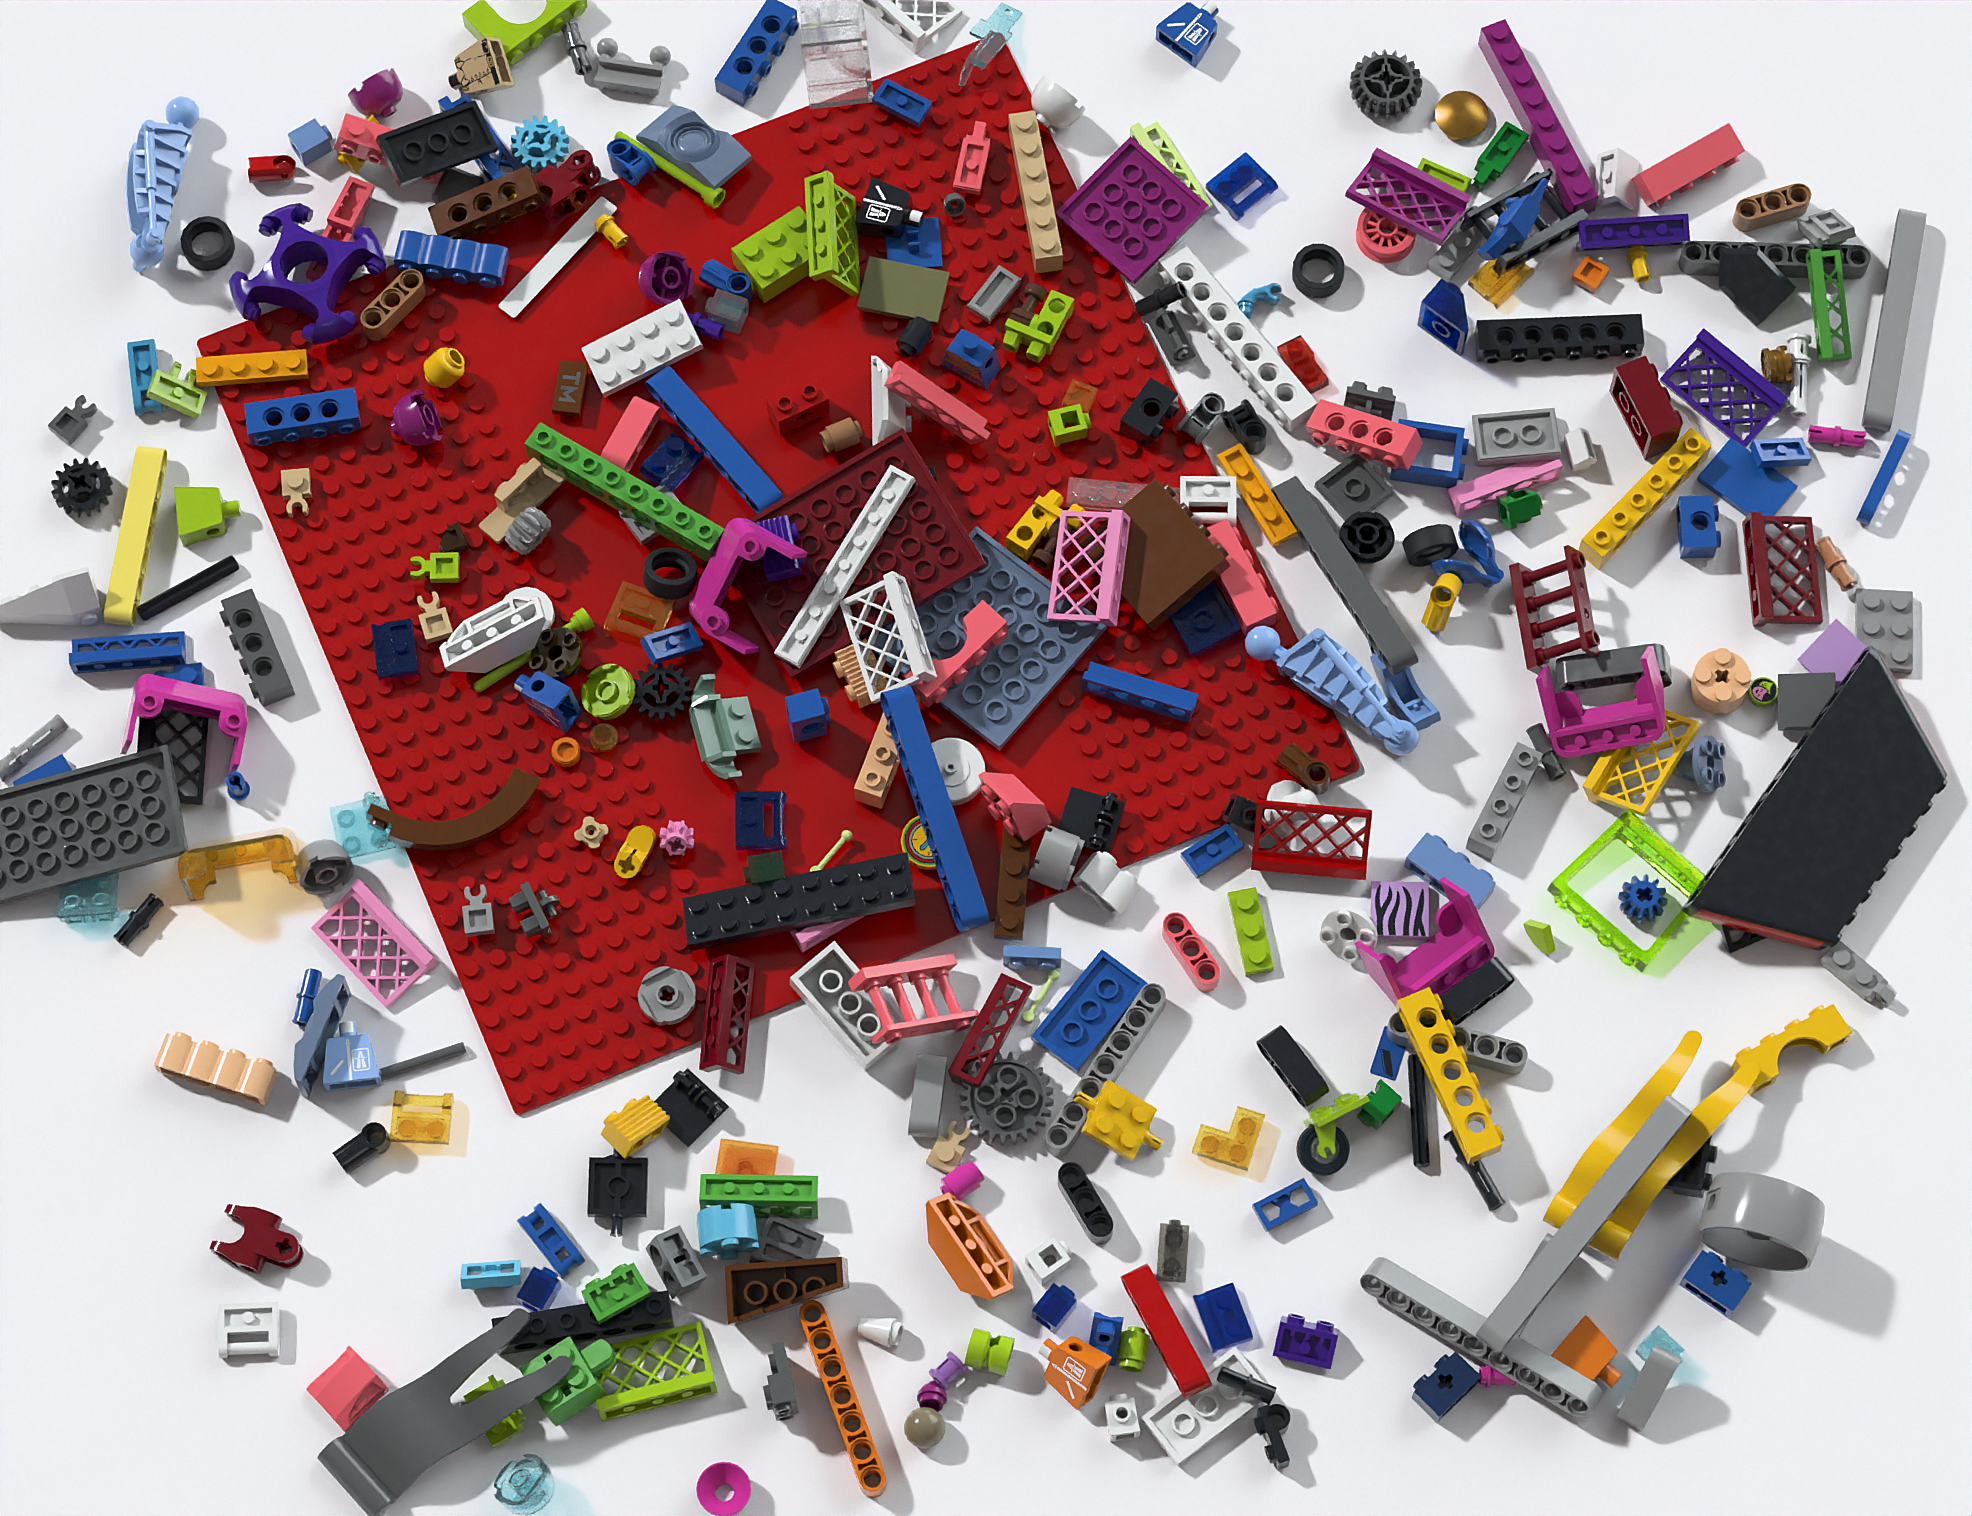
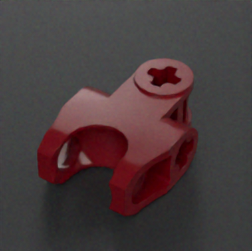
(567, 185)
(260, 1241)

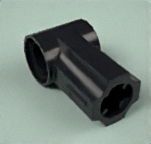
(359, 1149)

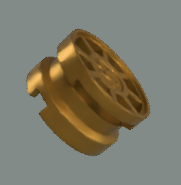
(1776, 365)

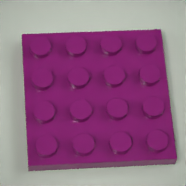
(1132, 210)

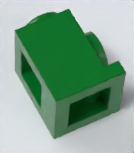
(1518, 506)
(1380, 1107)

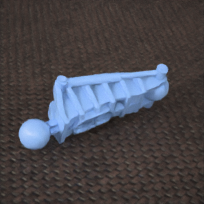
(154, 178)
(1336, 680)

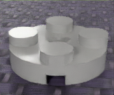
(662, 1011)

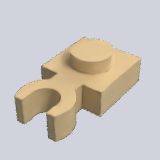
(296, 487)
(434, 620)
(948, 1152)

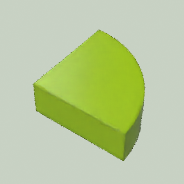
(1540, 935)

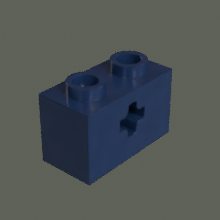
(1437, 1401)

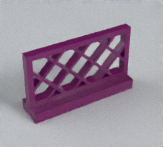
(1414, 185)

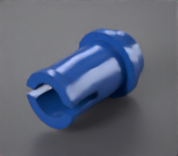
(233, 786)

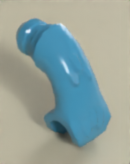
(1248, 301)

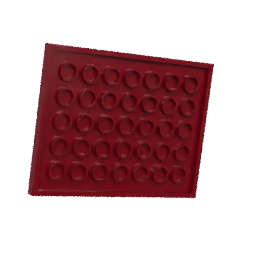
(920, 543)

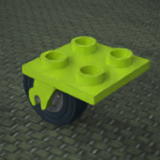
(1323, 1145)

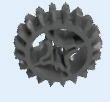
(1399, 77)

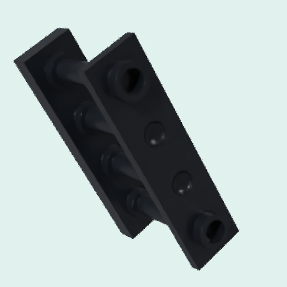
(1548, 234)

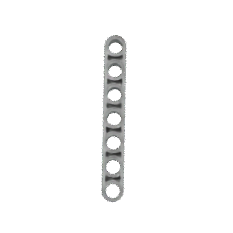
(1107, 1056)

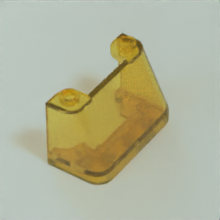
(202, 858)

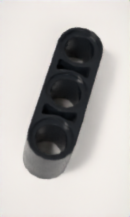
(1475, 991)
(1292, 1066)
(1080, 1190)

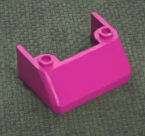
(739, 541)
(157, 692)
(1608, 726)
(1440, 961)

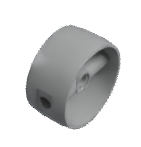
(1762, 1221)

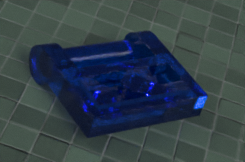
(1236, 179)
(750, 820)

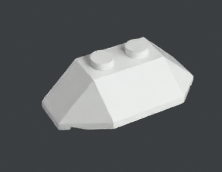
(887, 407)
(494, 635)

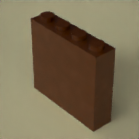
(1165, 554)

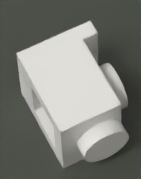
(1049, 1249)
(1119, 1428)

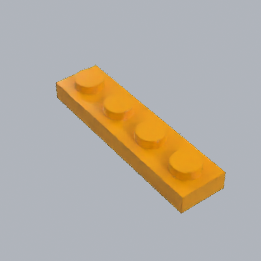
(252, 368)
(1257, 495)

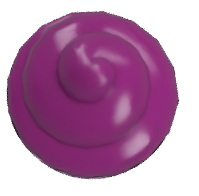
(932, 1396)

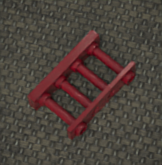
(1529, 605)

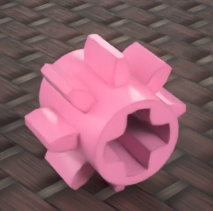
(676, 838)

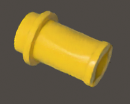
(611, 231)
(1639, 263)

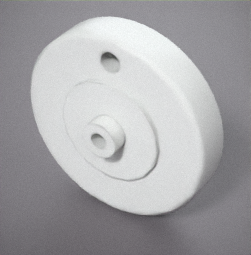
(960, 767)

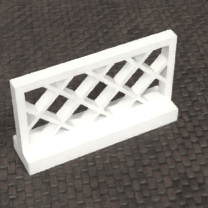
(905, 25)
(905, 622)

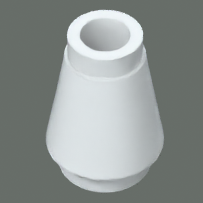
(881, 1330)

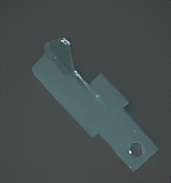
(993, 35)

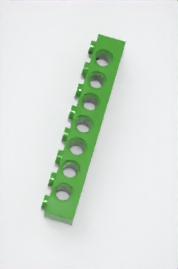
(624, 492)

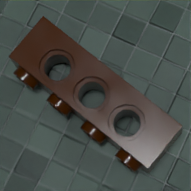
(494, 193)

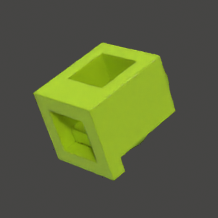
(1064, 417)

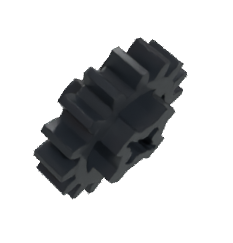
(84, 498)
(672, 692)

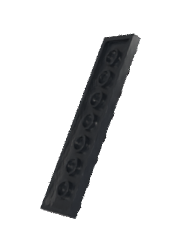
(799, 901)

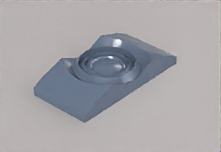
(695, 146)
(322, 1025)

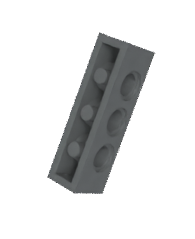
(243, 608)

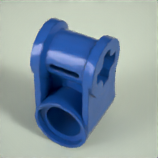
(629, 161)

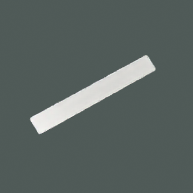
(555, 258)

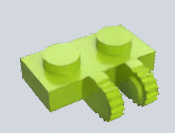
(177, 393)

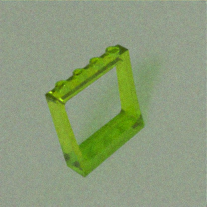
(1659, 856)

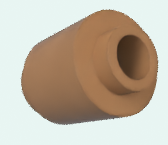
(841, 435)

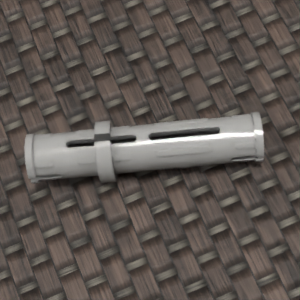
(55, 725)

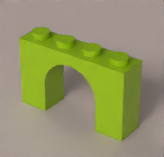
(519, 39)

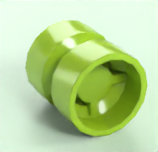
(989, 1351)

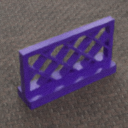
(1742, 374)

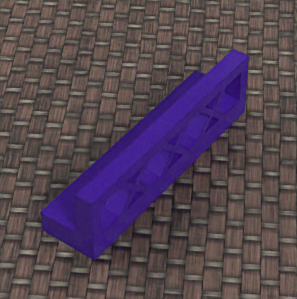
(1632, 232)

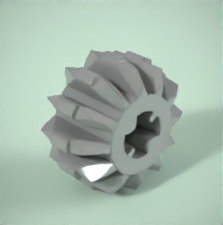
(527, 530)

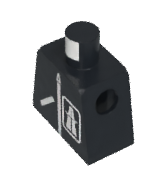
(886, 211)

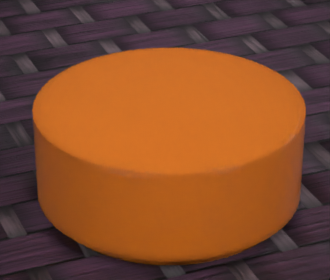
(566, 752)

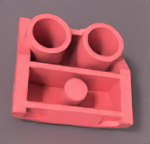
(347, 1389)

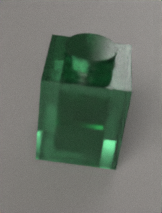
(764, 868)

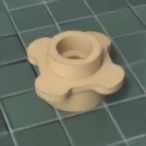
(594, 840)

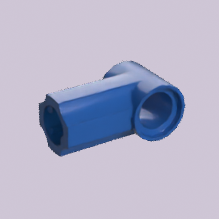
(725, 279)

